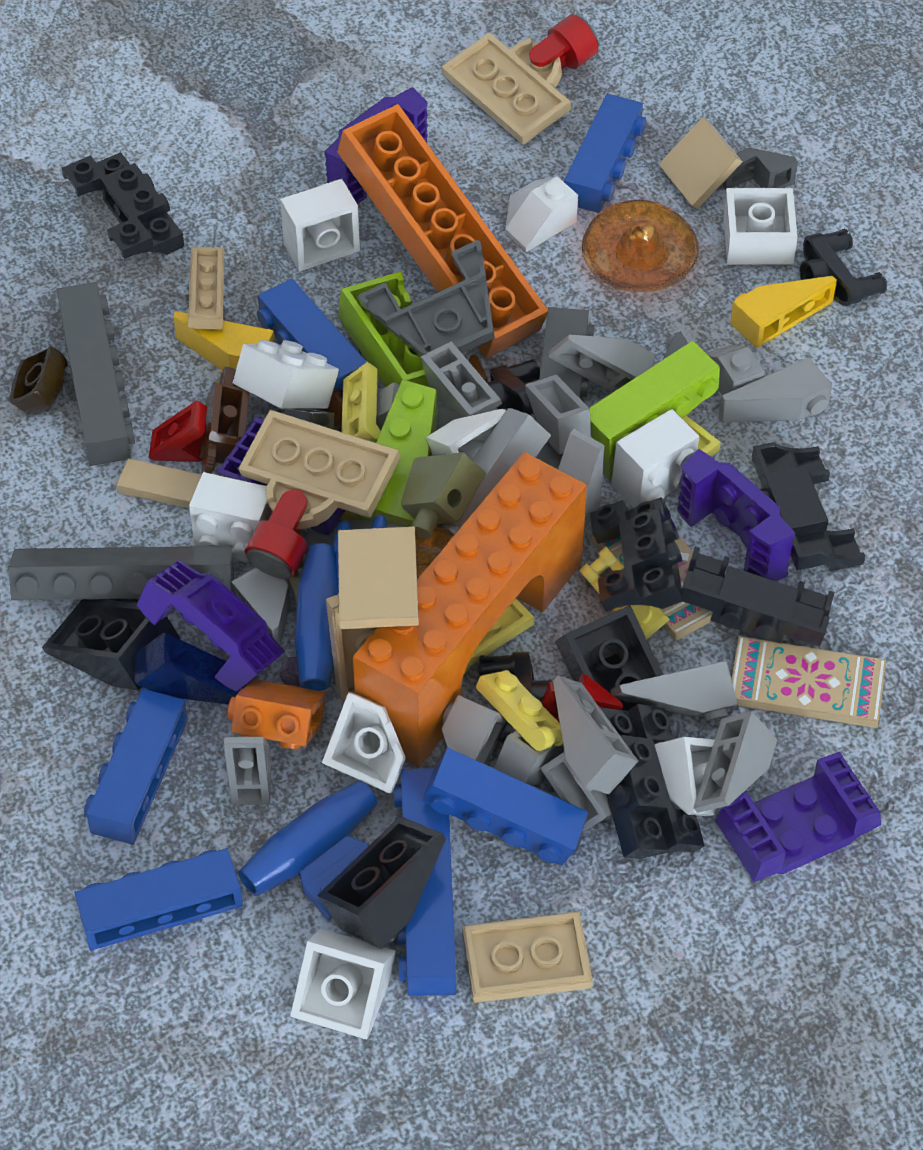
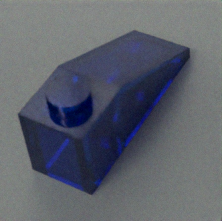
(181, 671)

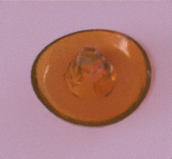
(640, 246)

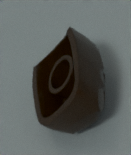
(38, 381)

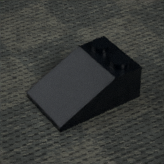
(104, 639)
(610, 652)
(384, 883)

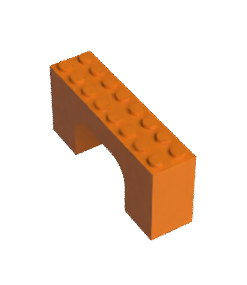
(513, 546)

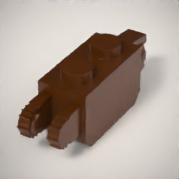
(225, 420)

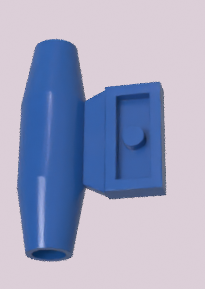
(312, 631)
(312, 845)

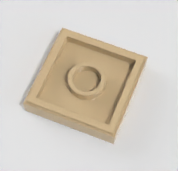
(700, 163)

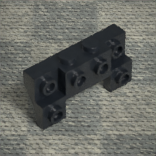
(132, 200)
(788, 480)
(648, 554)
(756, 603)
(641, 800)

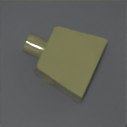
(440, 490)

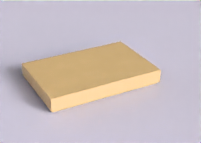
(377, 578)
(526, 957)

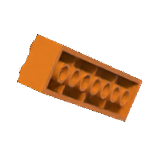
(436, 219)

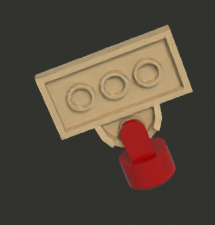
(521, 82)
(308, 478)

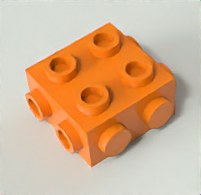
(277, 712)

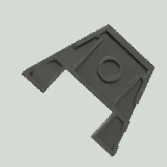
(453, 314)

